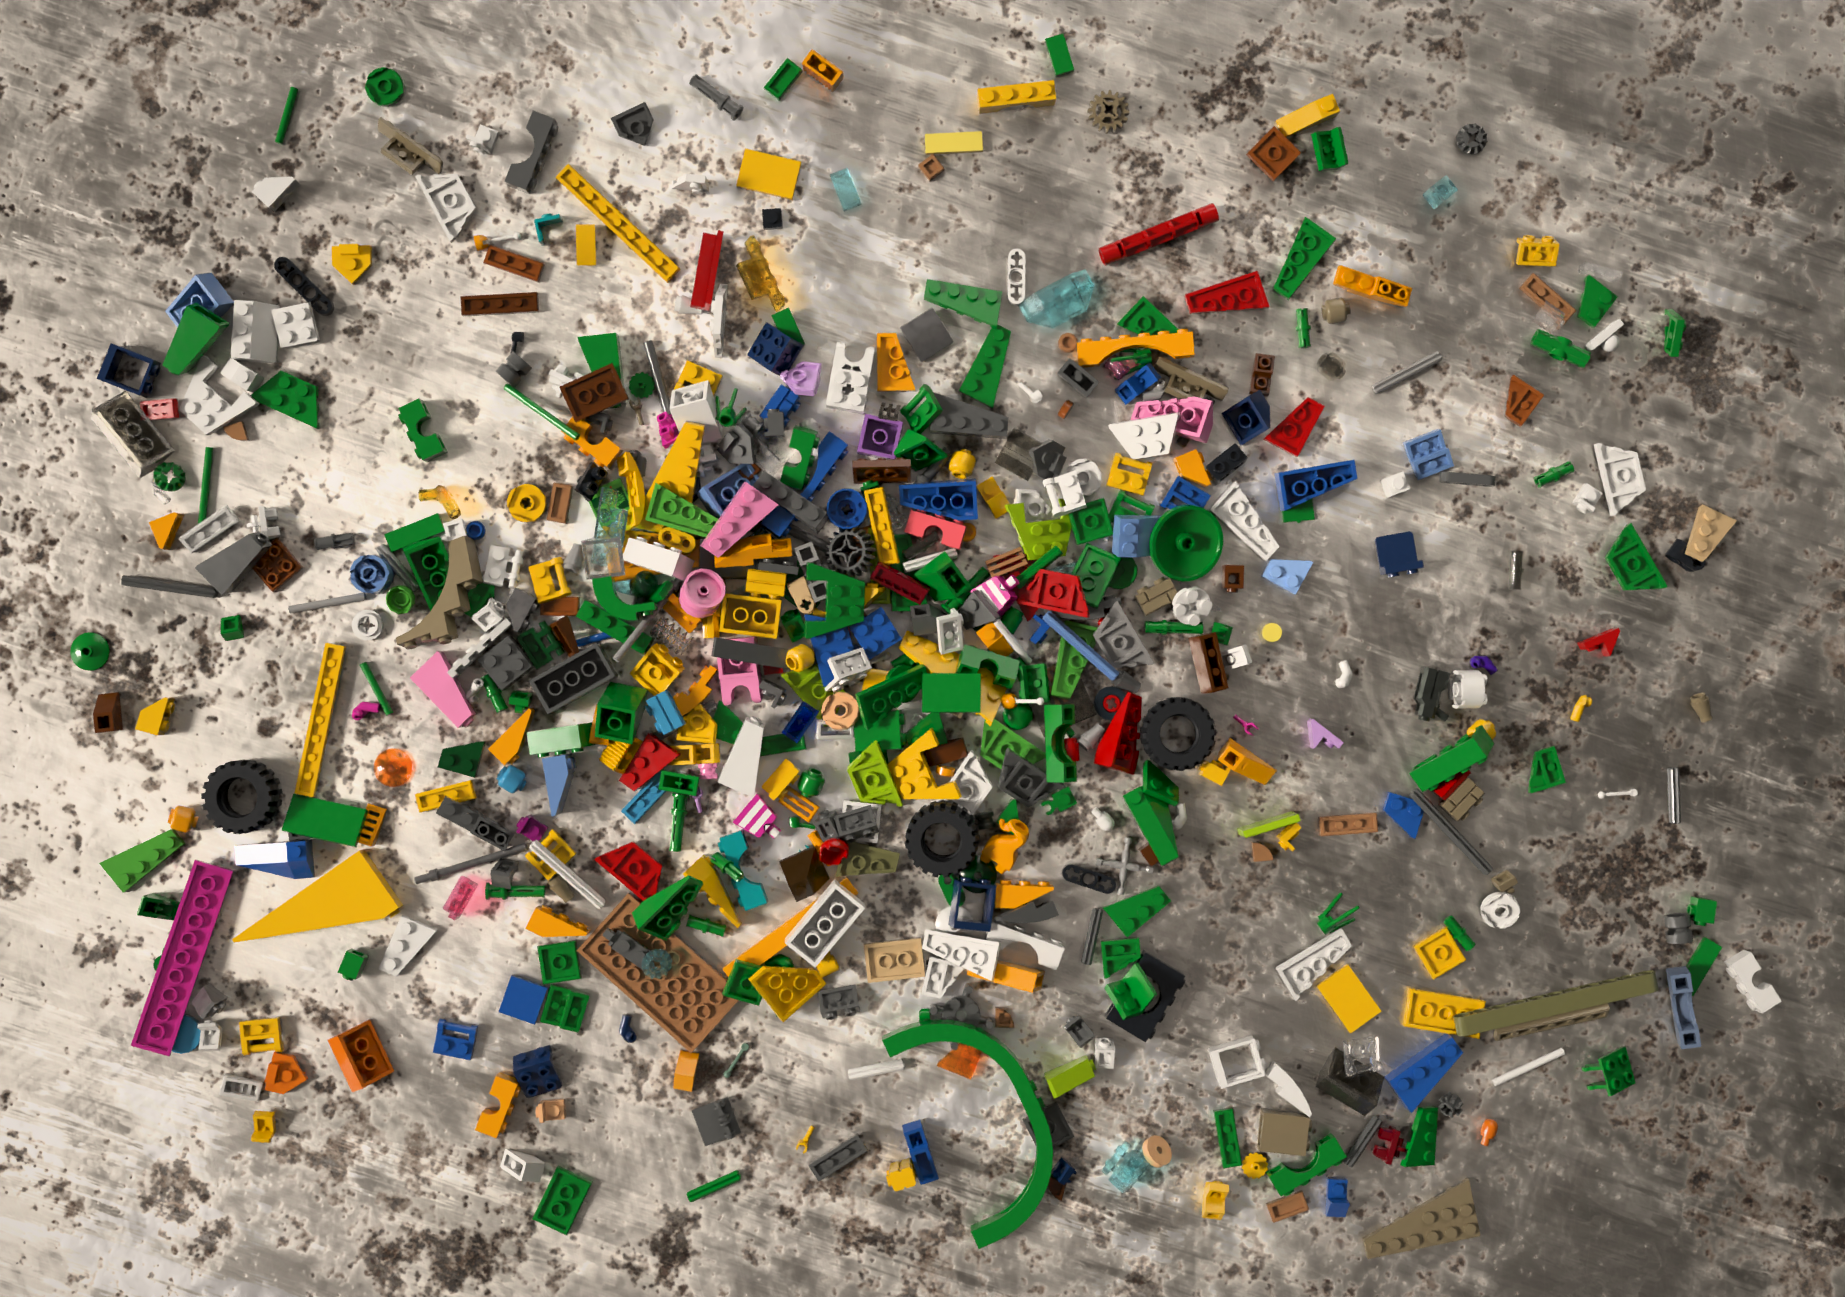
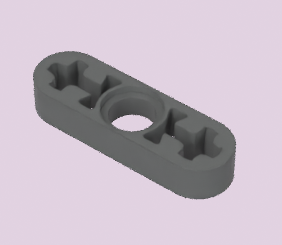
(1467, 479)

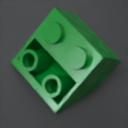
(943, 578)

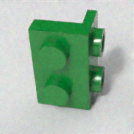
(1330, 149)
(1033, 682)

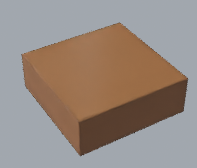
(931, 167)

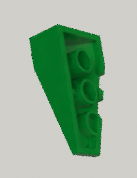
(430, 567)

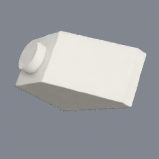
(275, 190)
(242, 375)
(522, 1166)

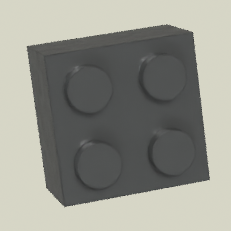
(506, 663)

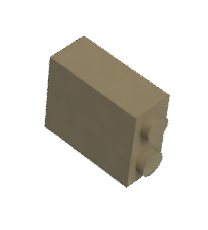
(1283, 1132)

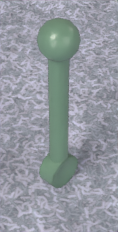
(745, 1046)

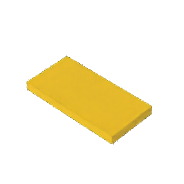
(1436, 1010)

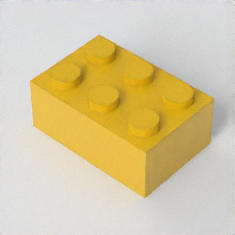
(750, 616)

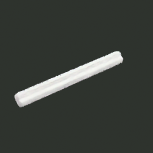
(567, 874)

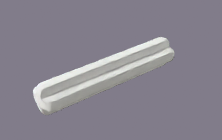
(921, 562)
(876, 1069)

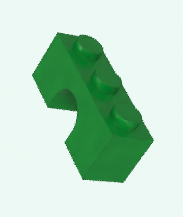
(414, 415)
(804, 441)
(1003, 667)

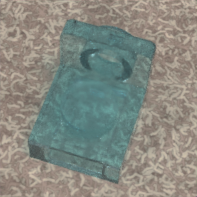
(1440, 192)

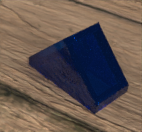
(800, 722)

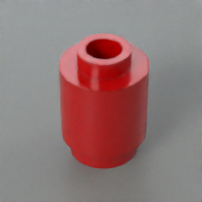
(1072, 748)

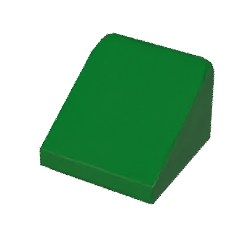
(232, 628)

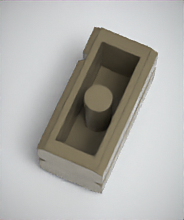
(1156, 596)
(1462, 800)

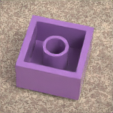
(879, 437)

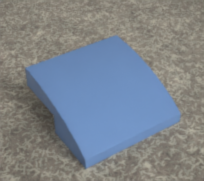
(1428, 454)

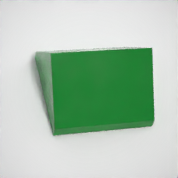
(919, 450)

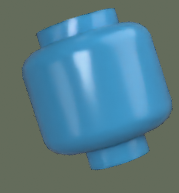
(511, 779)

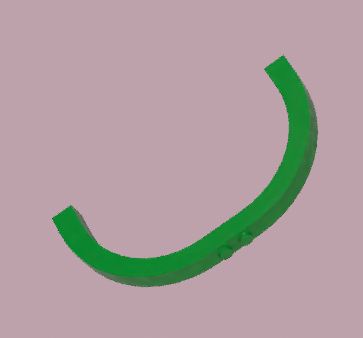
(1024, 1205)

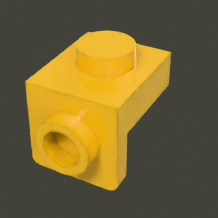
(263, 1126)

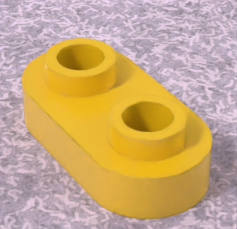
(677, 540)

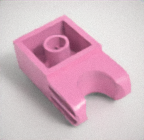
(736, 673)

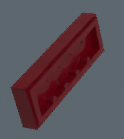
(899, 583)

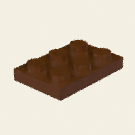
(594, 393)
(882, 470)

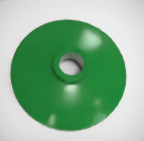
(98, 653)

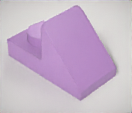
(1318, 732)

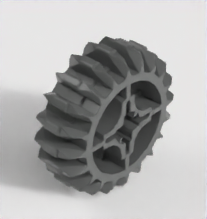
(847, 536)

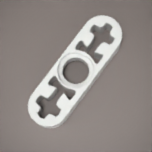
(1021, 291)

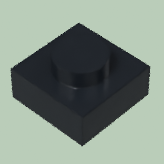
(772, 219)

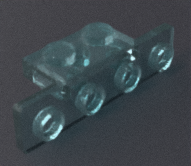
(610, 519)

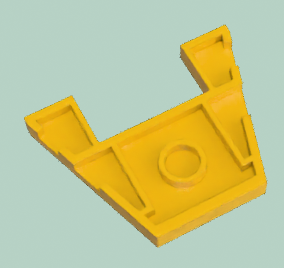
(914, 776)

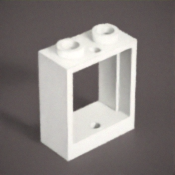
(1224, 1082)

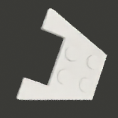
(206, 406)

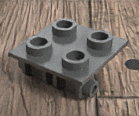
(716, 1121)

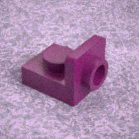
(531, 828)

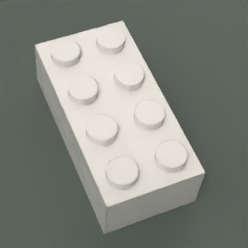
(824, 923)

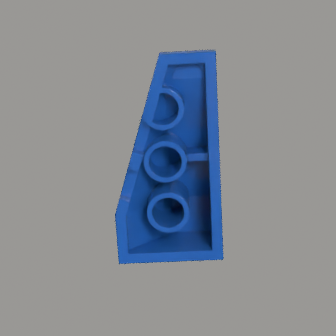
(945, 498)

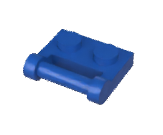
(1186, 493)
(454, 1045)

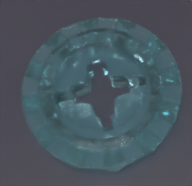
(660, 956)

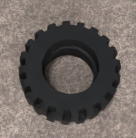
(1196, 752)
(217, 802)
(933, 862)

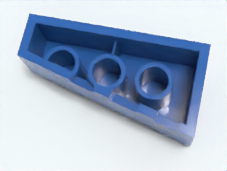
(1423, 1071)

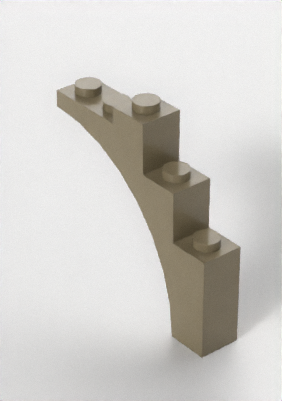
(462, 574)

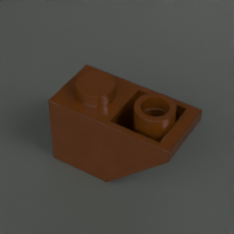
(107, 713)

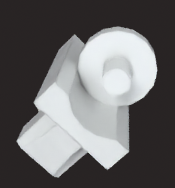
(559, 377)
(707, 457)
(265, 514)

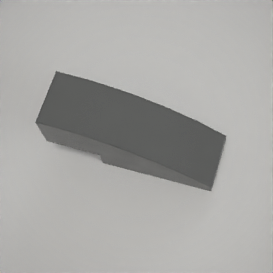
(1029, 913)

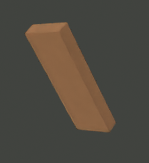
(1541, 292)
(1348, 824)

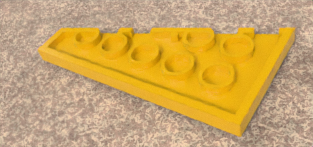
(678, 470)
(927, 653)

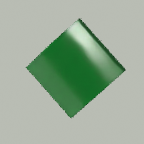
(564, 1008)

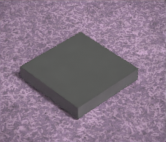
(1057, 1123)

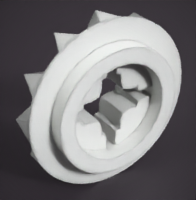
(361, 631)

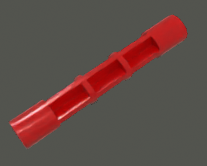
(1158, 234)

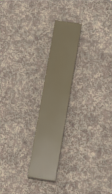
(1552, 1022)

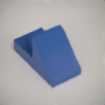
(1336, 1197)

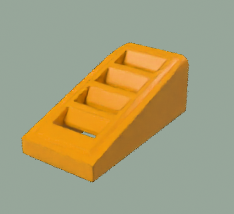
(374, 835)

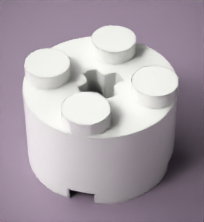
(1467, 689)

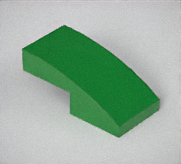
(785, 323)

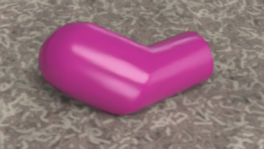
(363, 708)

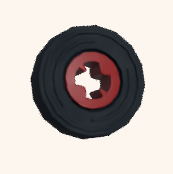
(1100, 701)

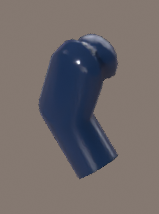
(625, 1029)

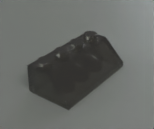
(132, 433)

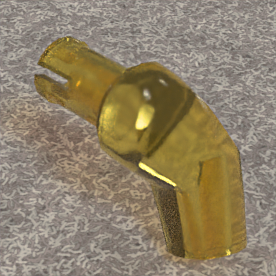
(444, 497)

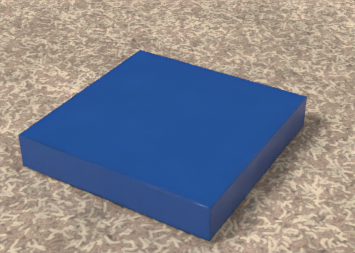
(523, 999)

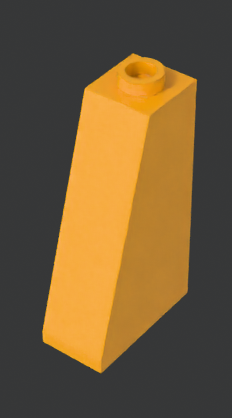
(1016, 976)

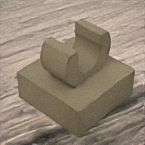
(1505, 882)

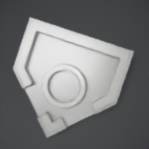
(1034, 505)

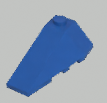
(284, 858)

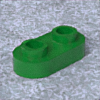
(947, 889)

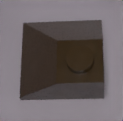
(804, 873)

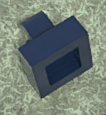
(1062, 1171)

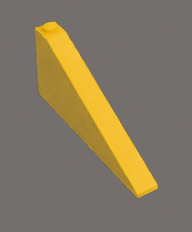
(343, 896)

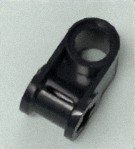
(1677, 554)

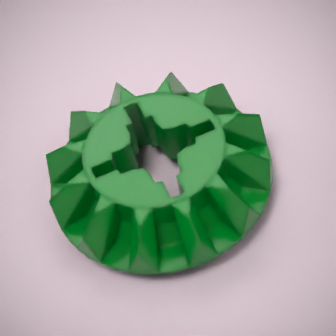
(161, 479)

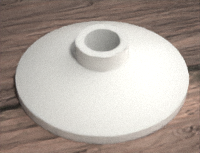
(943, 920)

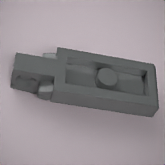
(626, 946)

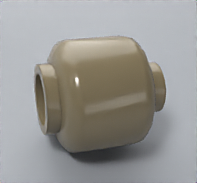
(1335, 310)

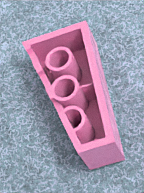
(740, 516)

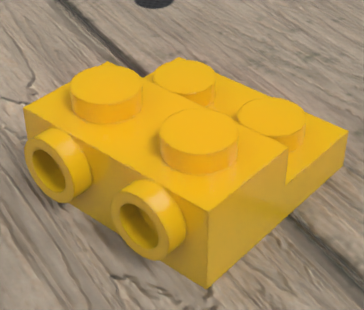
(657, 669)

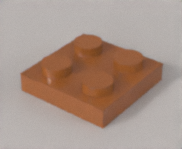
(1273, 153)

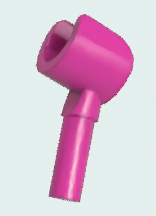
(1247, 726)

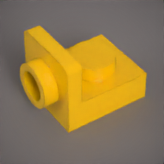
(1289, 832)

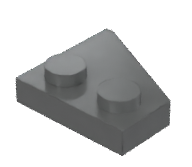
(977, 611)

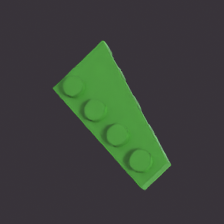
(137, 862)

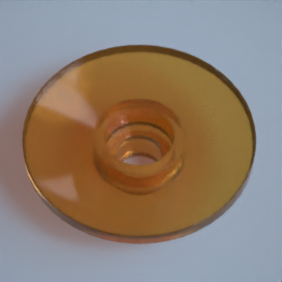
(402, 767)

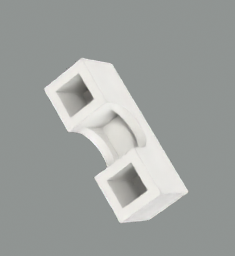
(1742, 968)

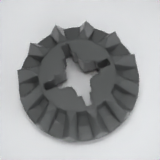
(1463, 138)

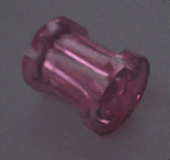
(1117, 367)

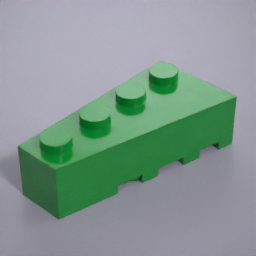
(1452, 760)

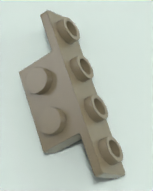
(406, 151)
(1186, 383)

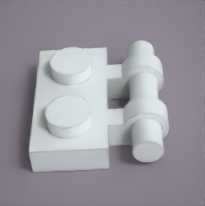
(496, 567)

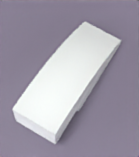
(1288, 1088)

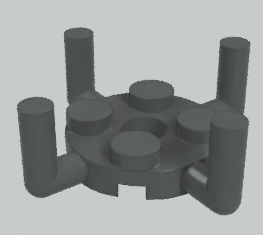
(965, 1003)

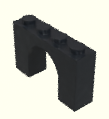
(1168, 981)

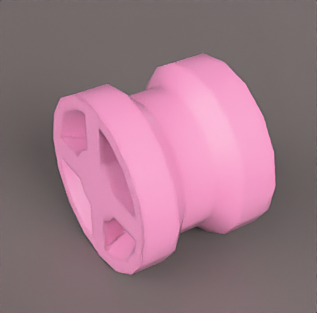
(707, 771)

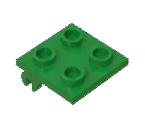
(1616, 1071)

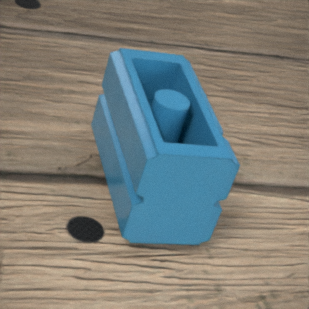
(665, 712)

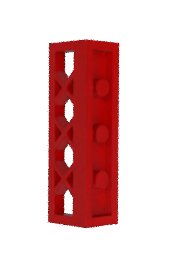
(706, 271)

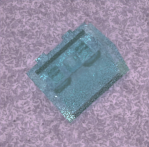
(1129, 1170)

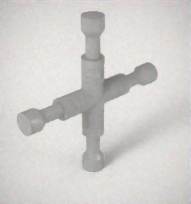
(1124, 865)

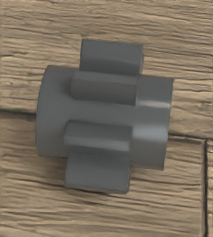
(1450, 1105)

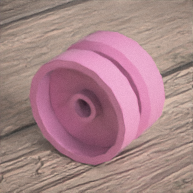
(702, 593)

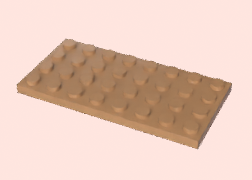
(684, 1001)

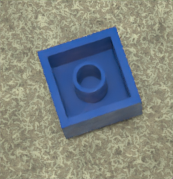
(875, 633)

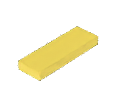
(953, 142)

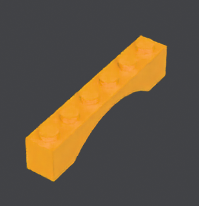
(1094, 353)

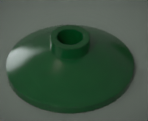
(987, 869)

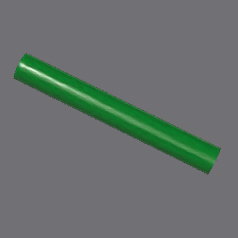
(286, 115)
(376, 688)

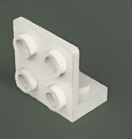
(848, 669)

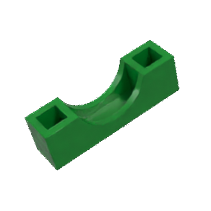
(613, 626)
(1059, 765)
(1327, 1154)

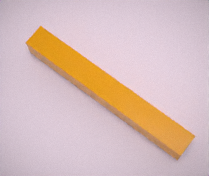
(775, 940)

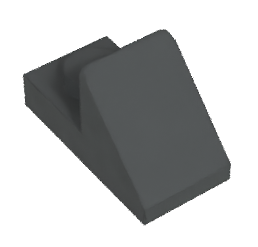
(503, 873)

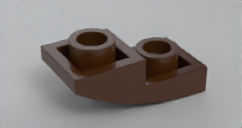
(1262, 373)
(947, 752)

